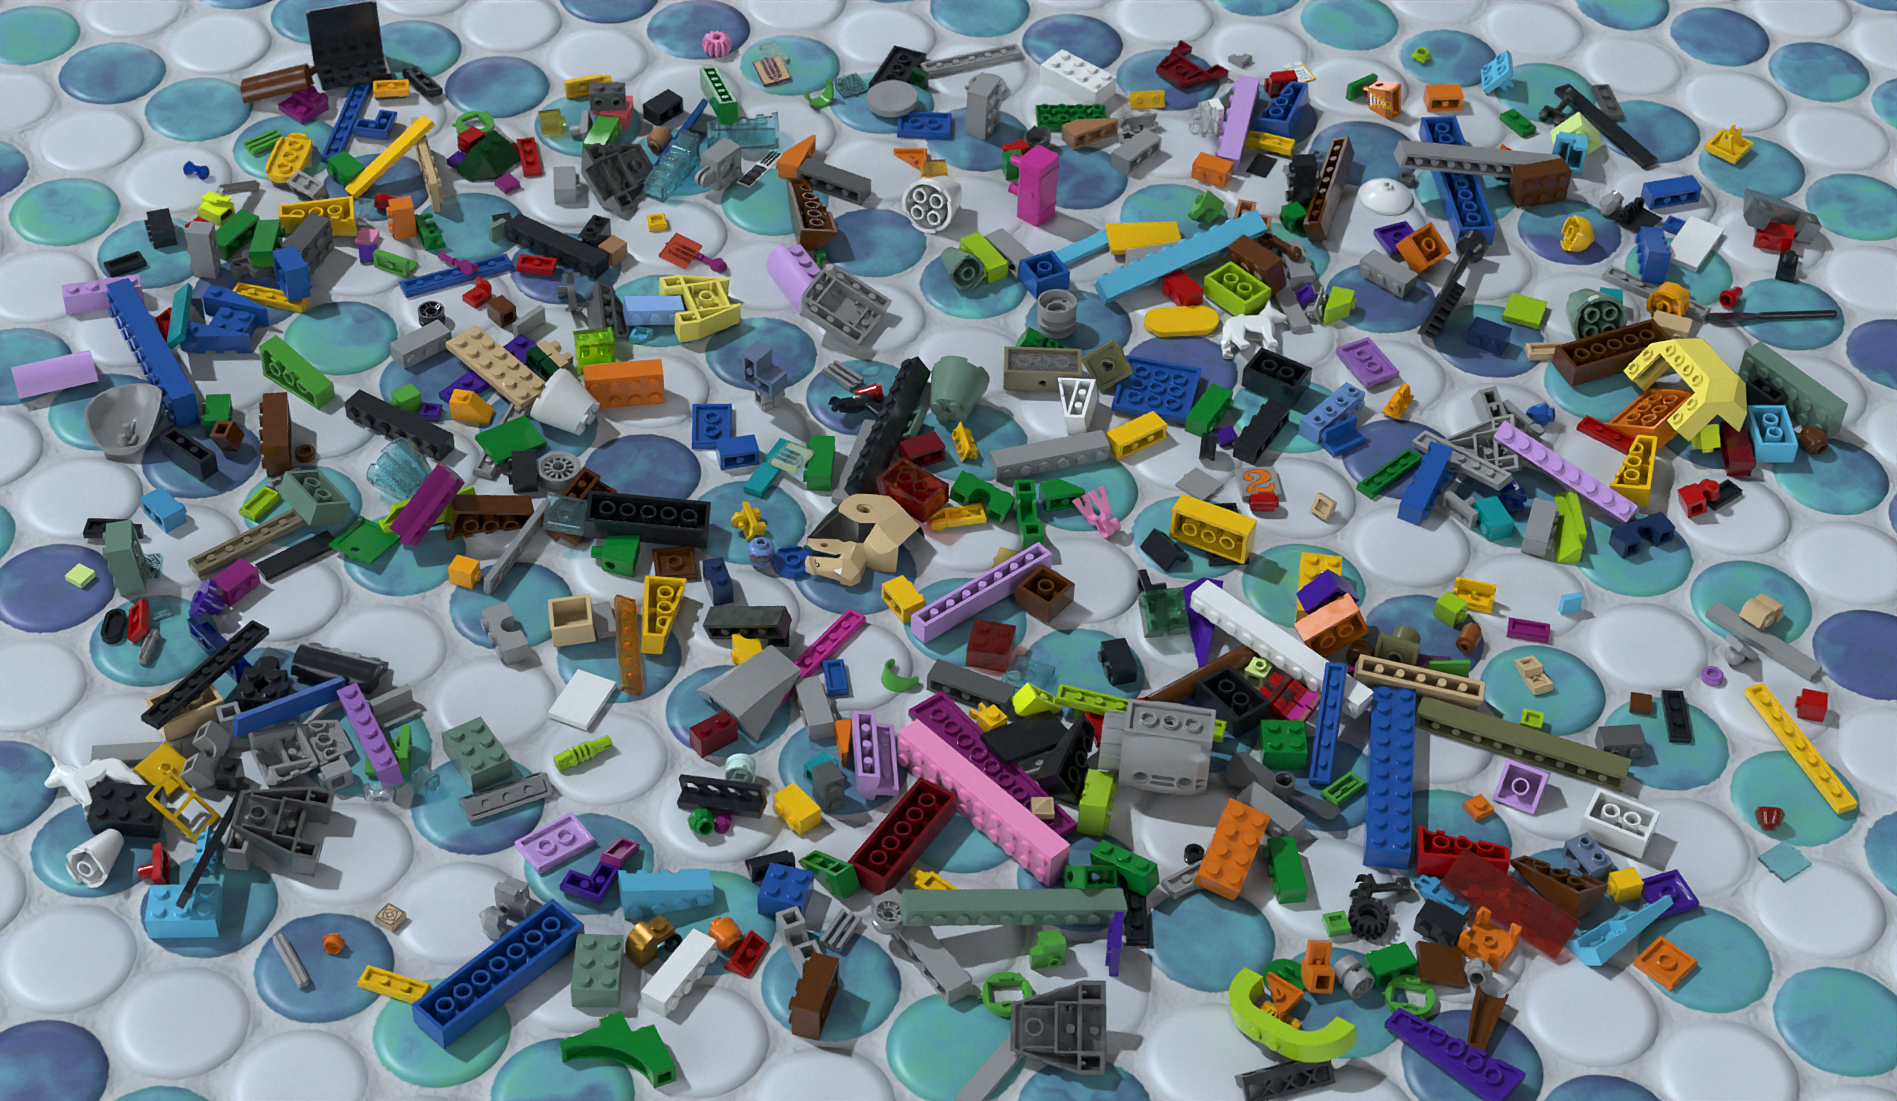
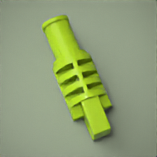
(585, 751)

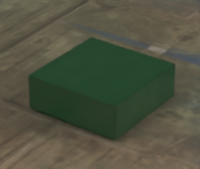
(920, 78)

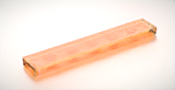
(628, 645)

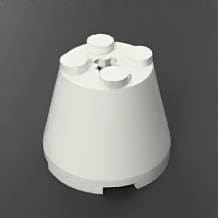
(932, 203)
(565, 404)

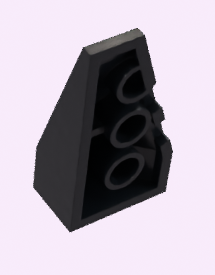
(1066, 765)

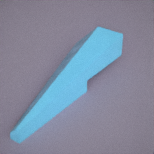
(1604, 941)

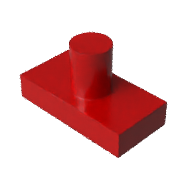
(159, 868)

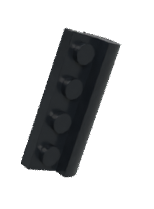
(327, 663)

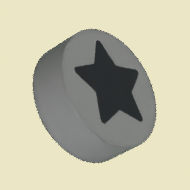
(1125, 136)

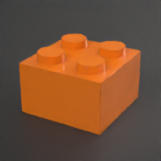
(1423, 248)

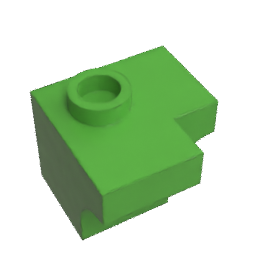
(1206, 207)
(1049, 950)

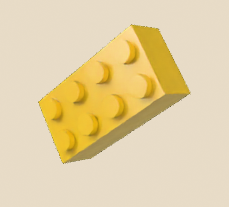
(1212, 528)
(1309, 568)

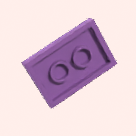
(1367, 362)

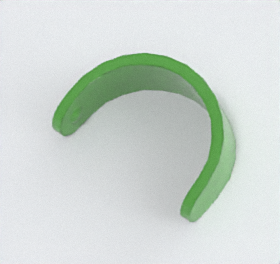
(825, 98)
(894, 682)

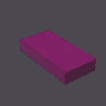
(1528, 630)
(619, 852)

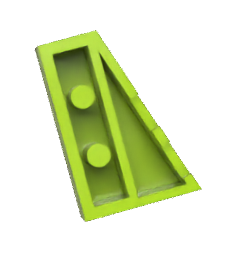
(1096, 802)

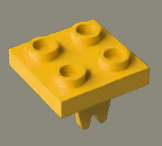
(1729, 144)

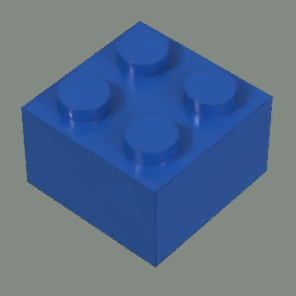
(292, 273)
(1043, 273)
(784, 889)

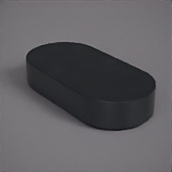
(113, 626)

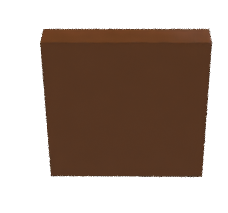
(675, 562)
(1440, 965)

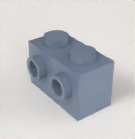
(1587, 857)

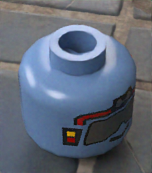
(761, 552)

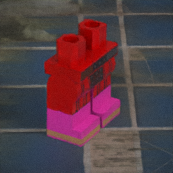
(1290, 698)

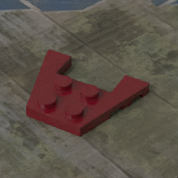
(1184, 72)

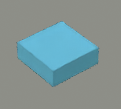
(1570, 603)

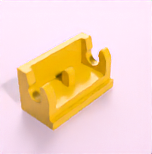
(1476, 593)

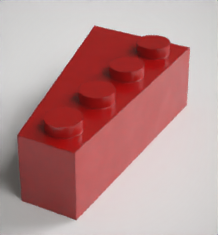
(1438, 852)

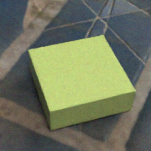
(80, 575)

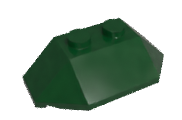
(489, 158)

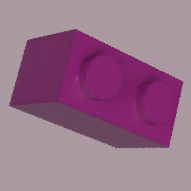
(237, 581)

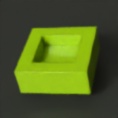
(1532, 719)

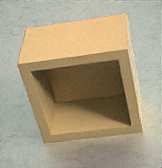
(571, 620)

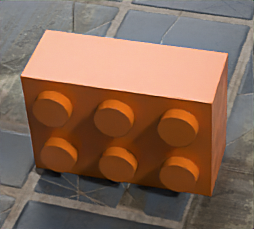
(1332, 626)

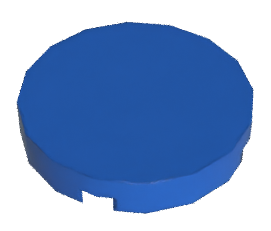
(790, 562)

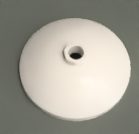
(1385, 196)

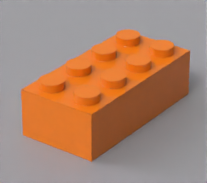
(625, 383)
(1232, 849)

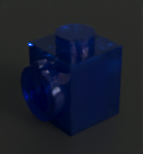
(1512, 497)

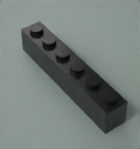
(557, 245)
(398, 423)

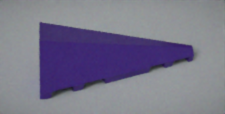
(1200, 627)

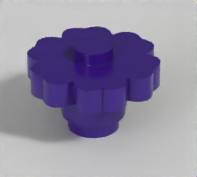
(206, 600)

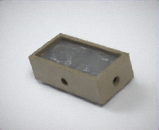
(1039, 367)

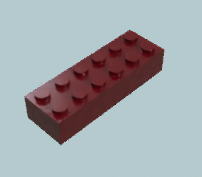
(903, 836)

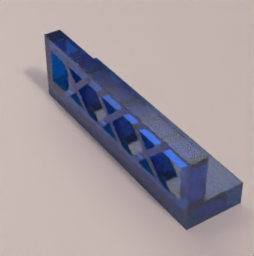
(210, 641)

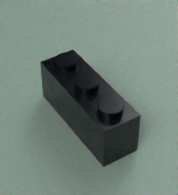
(1302, 179)
(189, 453)

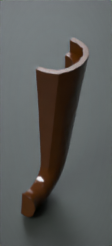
(1483, 1018)

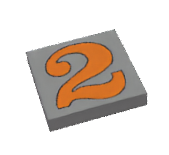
(1257, 480)

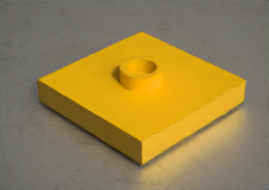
(157, 764)

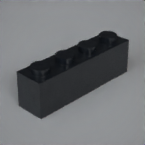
(1261, 431)

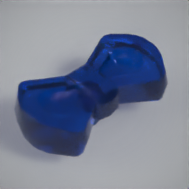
(190, 168)

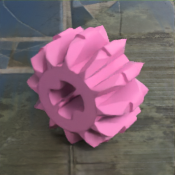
(717, 43)

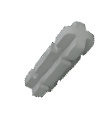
(148, 646)

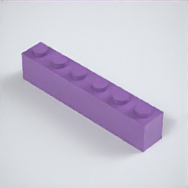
(369, 735)

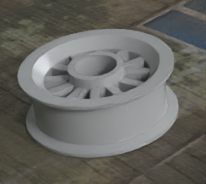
(557, 470)

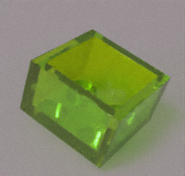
(593, 347)

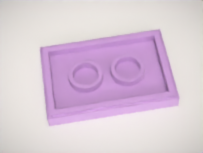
(555, 843)

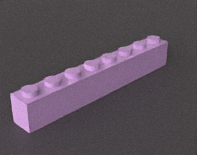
(1566, 473)
(978, 593)

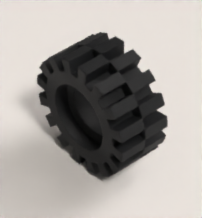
(1371, 908)

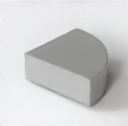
(1240, 60)

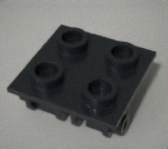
(1635, 216)

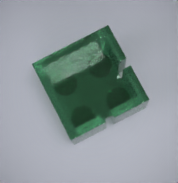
(1160, 612)

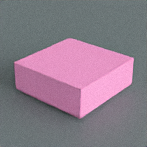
(367, 237)

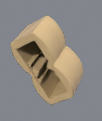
(1762, 611)

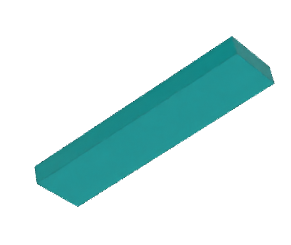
(765, 473)

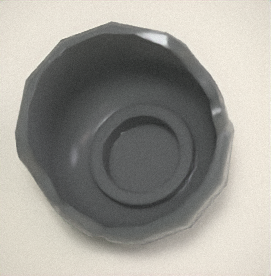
(1038, 136)

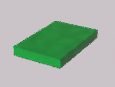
(509, 437)

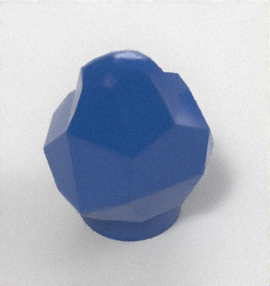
(1541, 413)

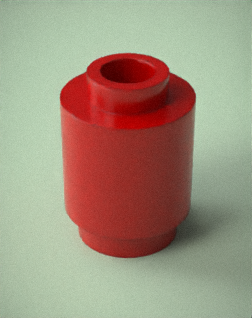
(1263, 501)

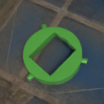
(486, 119)
(1003, 979)
(1412, 983)

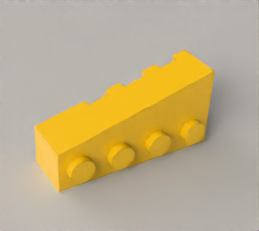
(339, 210)
(1637, 471)
(659, 610)

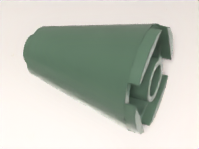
(962, 268)

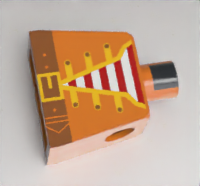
(1384, 98)

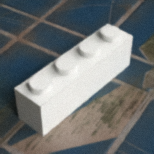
(679, 973)

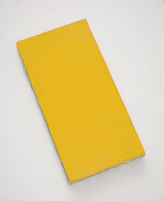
(1139, 234)

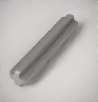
(239, 187)
(291, 960)

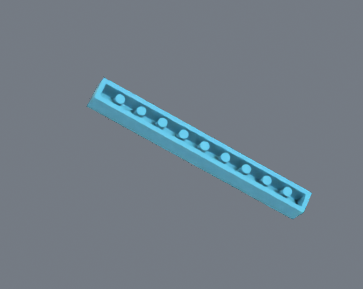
(1181, 256)

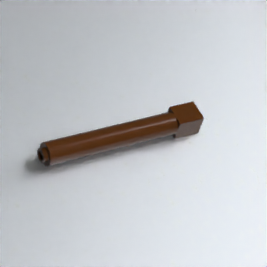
(1186, 685)

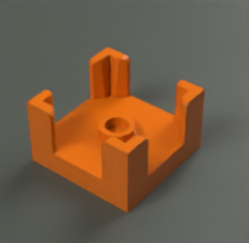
(1488, 940)

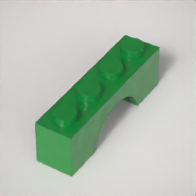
(1026, 513)

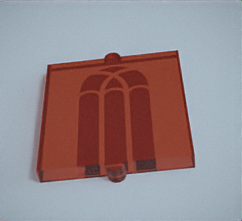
(680, 251)

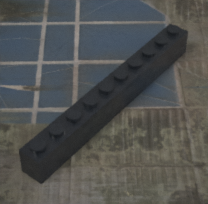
(889, 427)

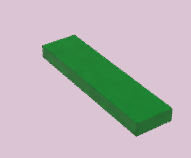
(1389, 473)

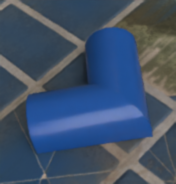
(378, 128)

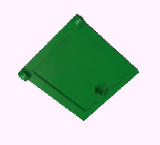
(367, 539)

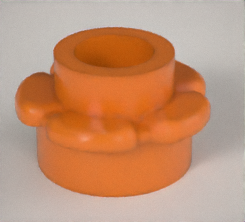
(333, 943)

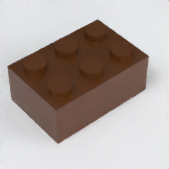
(1539, 182)
(1258, 262)
(814, 996)

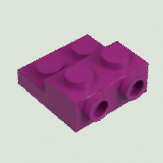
(304, 104)

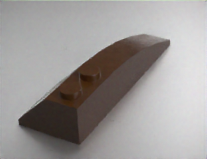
(809, 218)

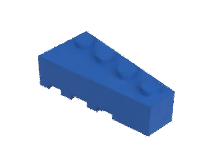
(1284, 111)
(1652, 254)
(1426, 484)

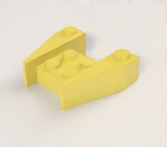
(706, 305)

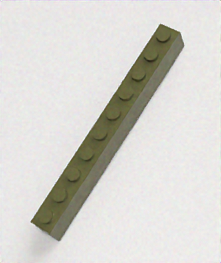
(1522, 743)

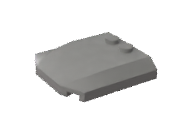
(843, 305)

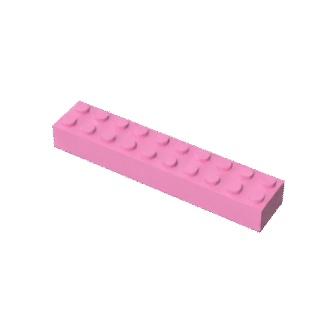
(984, 803)

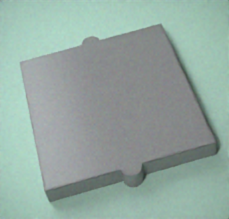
(1199, 484)

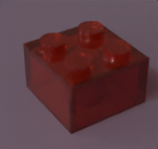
(991, 645)

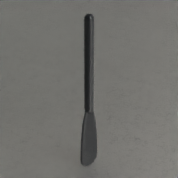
(1728, 317)

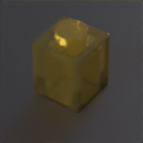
(551, 122)

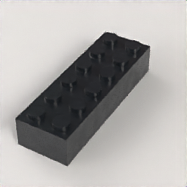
(650, 517)

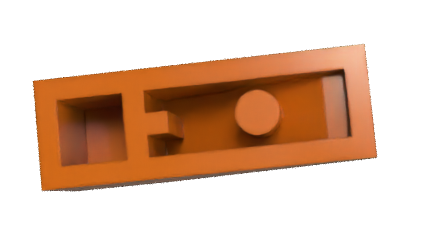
(795, 156)

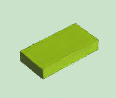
(259, 503)

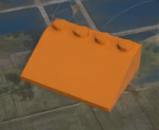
(1650, 414)

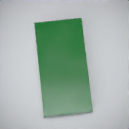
(1056, 115)

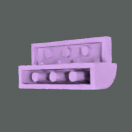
(792, 271)
(54, 374)
(874, 756)

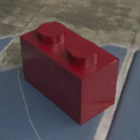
(923, 449)
(713, 733)

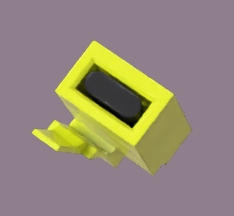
(216, 208)

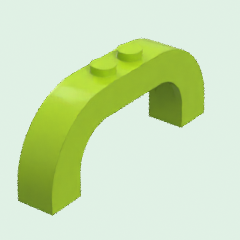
(1298, 1045)

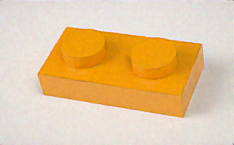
(391, 88)

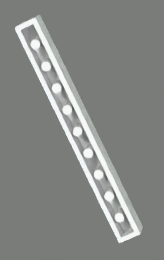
(1274, 644)

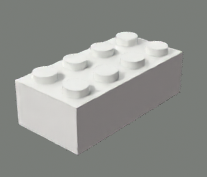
(1077, 78)

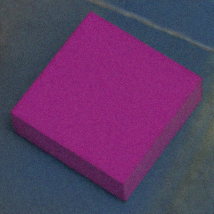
(507, 183)

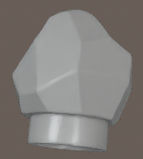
(1611, 203)
(493, 922)
(1478, 971)

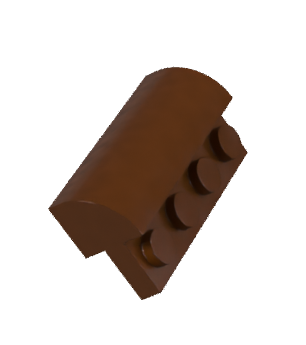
(277, 82)
(579, 488)

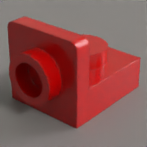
(478, 295)

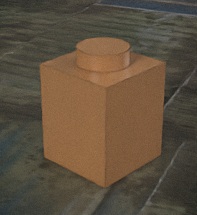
(615, 248)

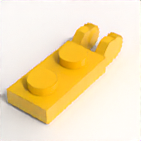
(1270, 142)
(958, 516)

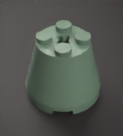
(1594, 313)
(956, 388)

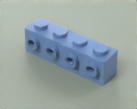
(1334, 409)

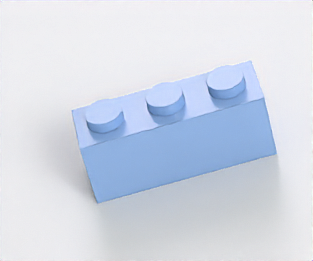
(651, 309)

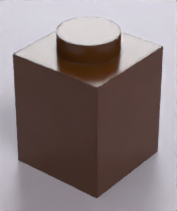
(501, 311)
(227, 435)

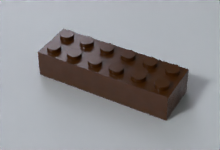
(1605, 352)

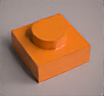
(1478, 808)

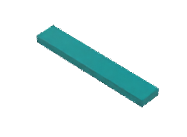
(179, 316)

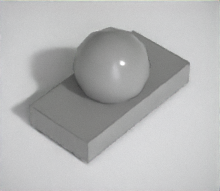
(1738, 650)

